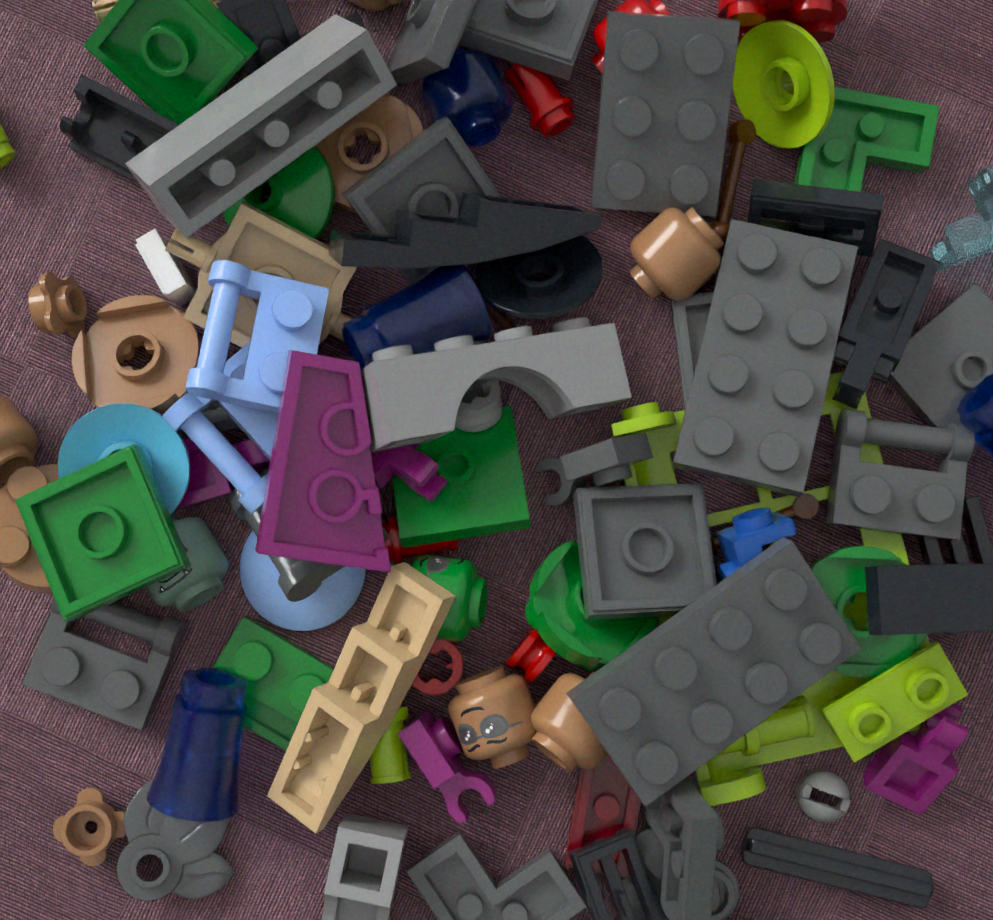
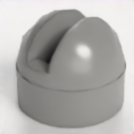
(828, 782)

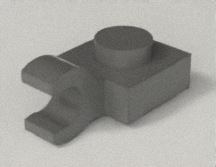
(604, 462)

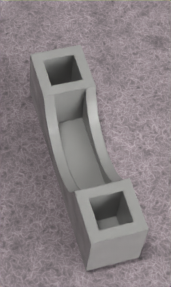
(564, 371)
(364, 869)

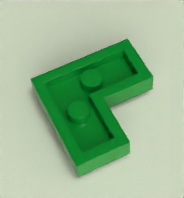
(867, 131)

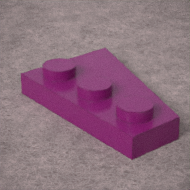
(321, 472)

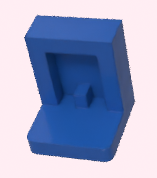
(748, 535)

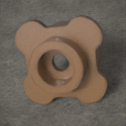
(58, 305)
(73, 832)

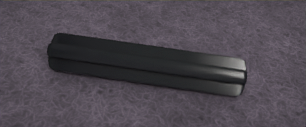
(837, 867)

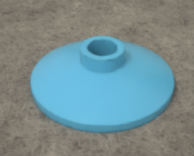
(119, 426)

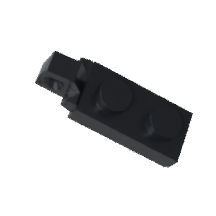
(881, 318)

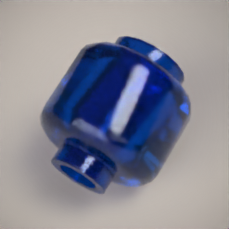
(470, 96)

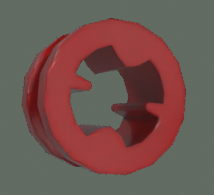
(531, 655)
(435, 684)

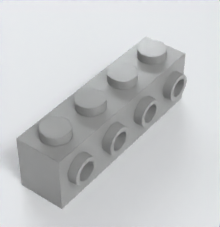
(262, 124)

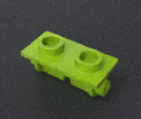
(894, 701)

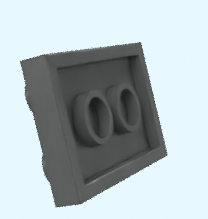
(663, 112)

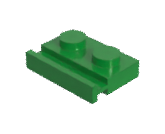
(277, 677)

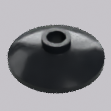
(543, 280)

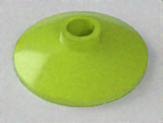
(783, 83)

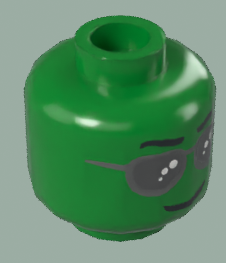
(471, 593)

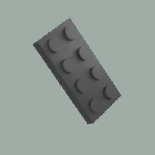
(765, 358)
(714, 670)

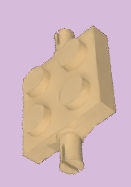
(268, 248)

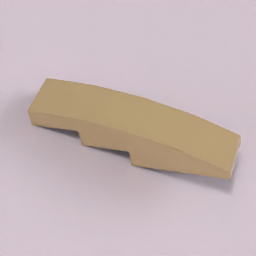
(361, 698)

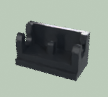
(112, 127)

